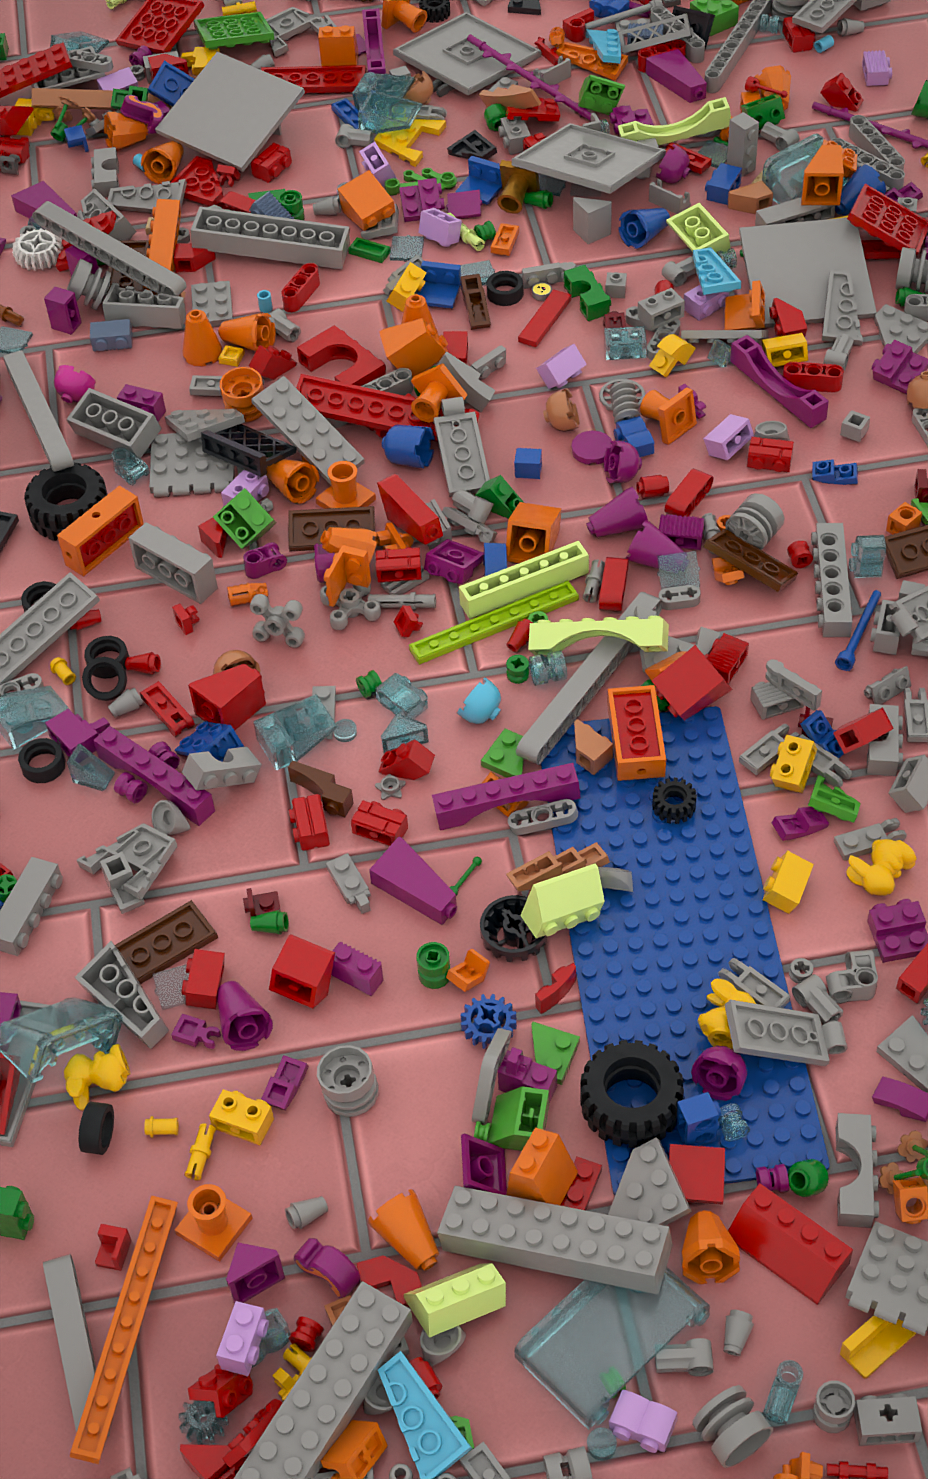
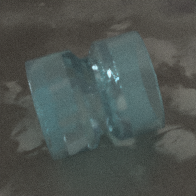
(548, 667)

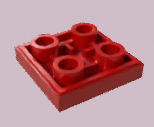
(699, 1172)

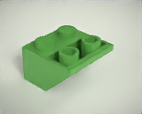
(600, 94)
(244, 519)
(517, 1116)

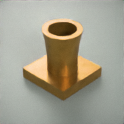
(515, 184)

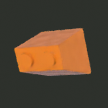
(338, 46)
(824, 177)
(365, 201)
(413, 345)
(531, 531)
(542, 1169)

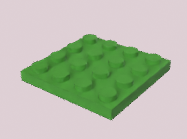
(233, 30)

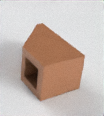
(750, 198)
(591, 748)

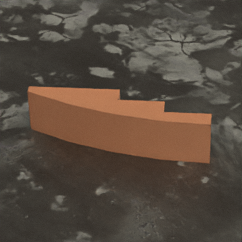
(514, 96)
(551, 866)

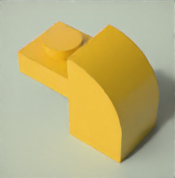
(671, 351)

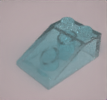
(79, 40)
(387, 113)
(25, 713)

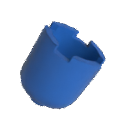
(409, 445)

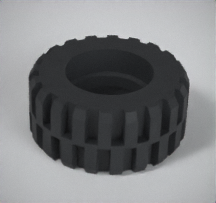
(53, 487)
(638, 1063)

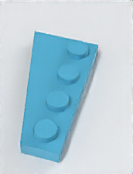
(606, 43)
(713, 272)
(428, 1429)

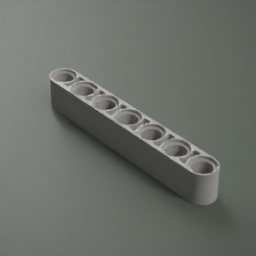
(71, 1331)

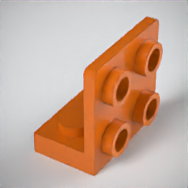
(746, 310)
(348, 566)

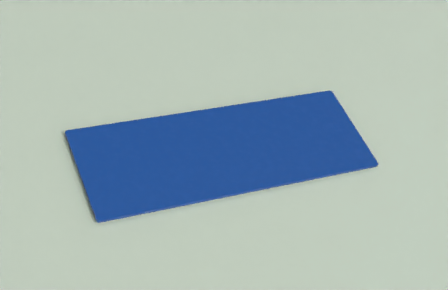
(661, 946)

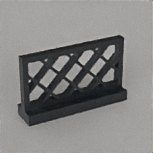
(246, 448)

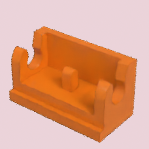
(355, 1450)

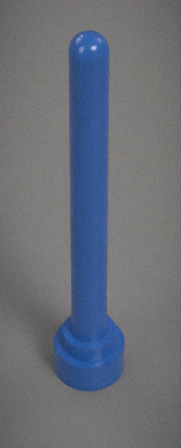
(846, 658)

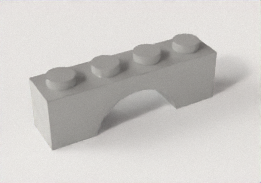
(856, 1201)

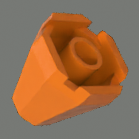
(775, 78)
(123, 130)
(353, 537)
(709, 1250)

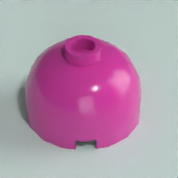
(71, 384)

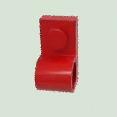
(575, 25)

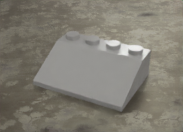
(70, 76)

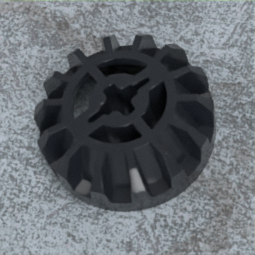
(506, 913)

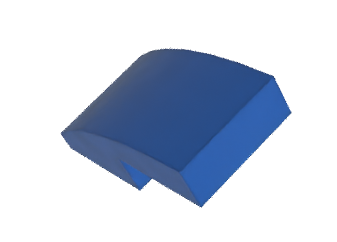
(828, 472)
(494, 558)
(821, 732)

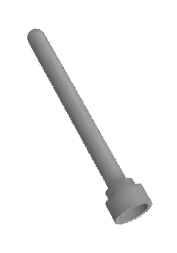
(623, 15)

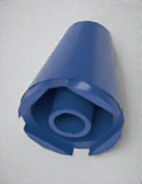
(852, 188)
(642, 225)

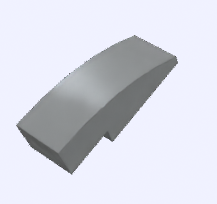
(478, 392)

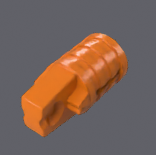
(556, 36)
(250, 588)

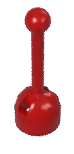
(753, 84)

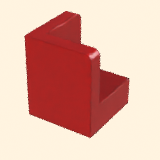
(113, 1247)

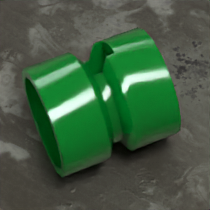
(293, 203)
(433, 965)

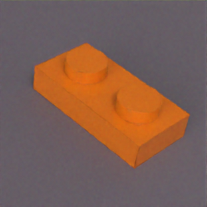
(504, 239)

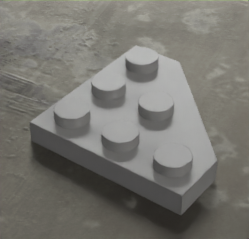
(901, 327)
(192, 422)
(650, 1188)

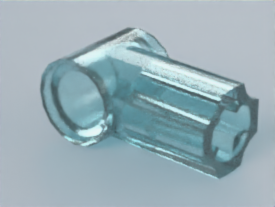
(783, 1393)

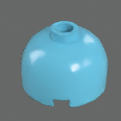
(481, 703)

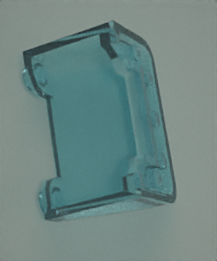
(785, 170)
(44, 1034)

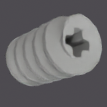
(624, 401)

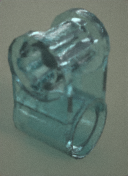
(128, 465)

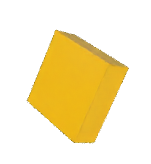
(231, 356)

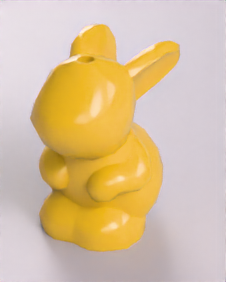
(888, 860)
(715, 1022)
(106, 1071)

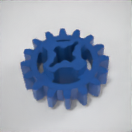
(489, 1018)

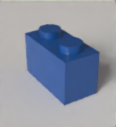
(723, 180)

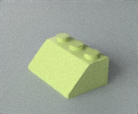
(699, 229)
(564, 901)
(458, 1298)

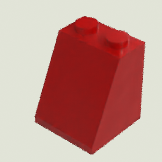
(690, 684)
(228, 696)

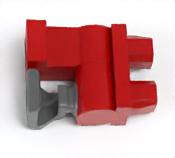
(13, 152)

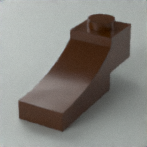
(475, 301)
(335, 798)

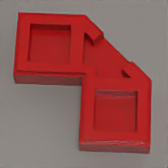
(384, 1271)

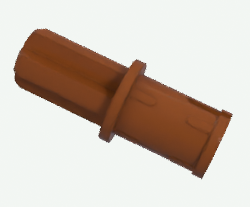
(7, 314)

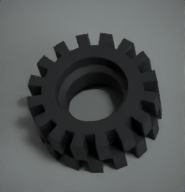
(435, 9)
(674, 789)

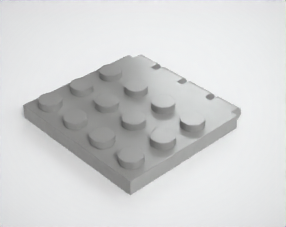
(183, 467)
(892, 1278)

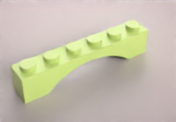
(710, 117)
(647, 634)

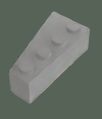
(144, 307)
(116, 986)

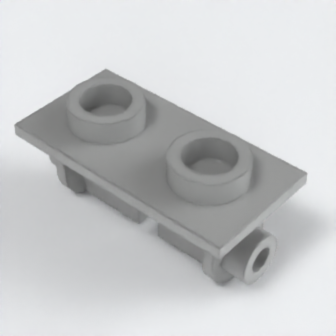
(889, 686)

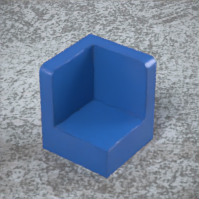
(75, 136)
(528, 463)

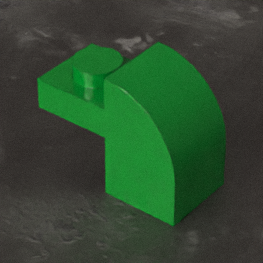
(118, 95)

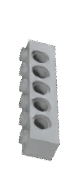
(832, 580)

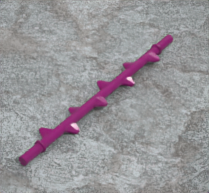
(535, 82)
(904, 134)

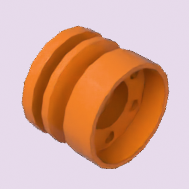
(238, 389)

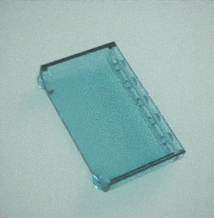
(603, 1339)

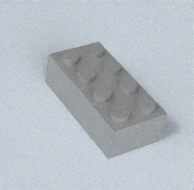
(113, 423)
(173, 562)

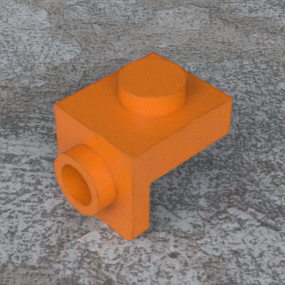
(726, 572)
(470, 972)

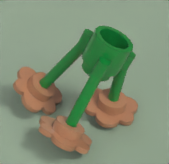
(62, 114)
(911, 1148)

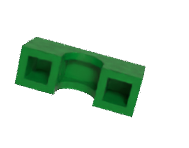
(593, 300)

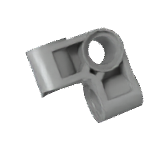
(848, 983)

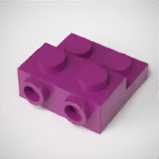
(624, 114)
(420, 198)
(898, 366)
(453, 561)
(898, 929)

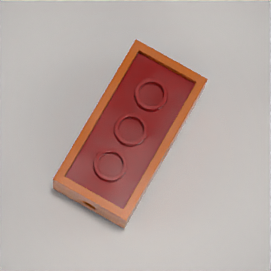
(100, 530)
(636, 733)

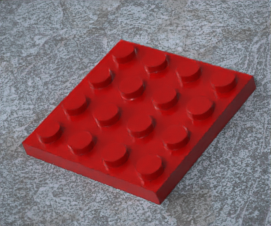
(159, 24)
(888, 220)

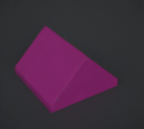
(483, 1165)
(253, 1271)

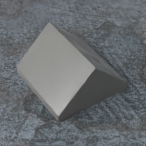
(592, 218)

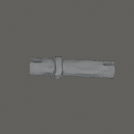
(398, 600)

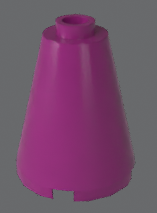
(618, 516)
(649, 545)
(241, 1017)

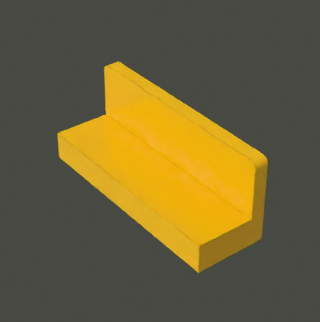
(874, 1344)

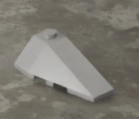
(95, 204)

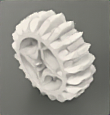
(37, 249)

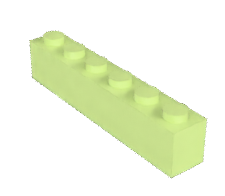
(523, 579)

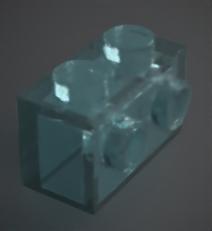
(625, 343)

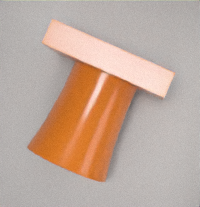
(405, 12)
(433, 386)
(675, 414)
(344, 490)
(212, 1221)

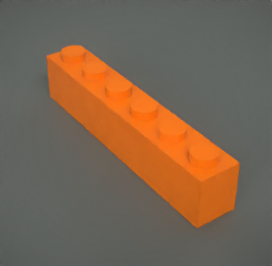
(164, 233)

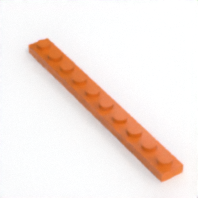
(123, 1331)

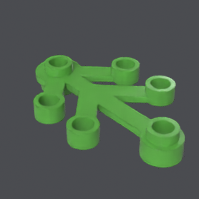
(446, 179)

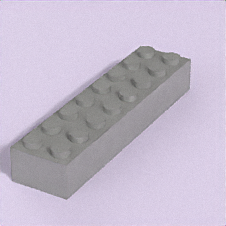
(270, 237)
(556, 1239)
(329, 1388)

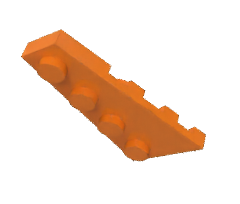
(588, 59)

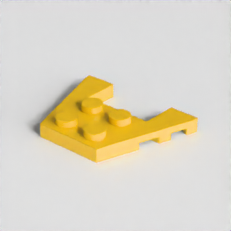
(401, 140)

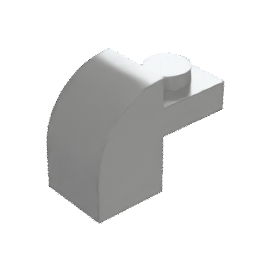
(117, 873)

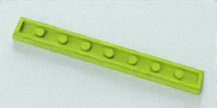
(492, 622)

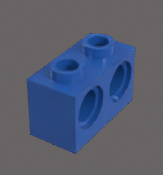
(698, 1120)

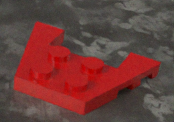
(546, 111)

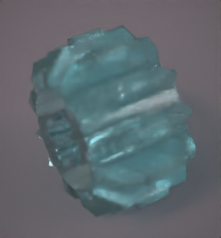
(192, 1424)

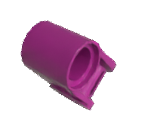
(262, 561)

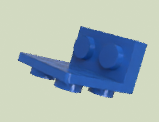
(483, 176)
(441, 283)
(210, 737)

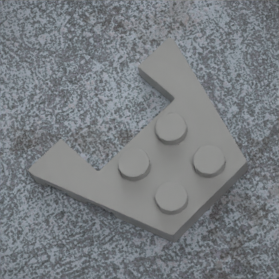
(290, 23)
(704, 641)
(145, 852)

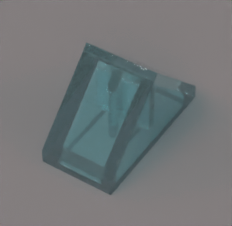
(403, 730)
(88, 769)

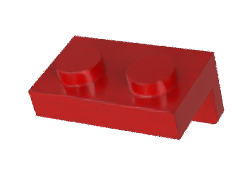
(222, 1388)

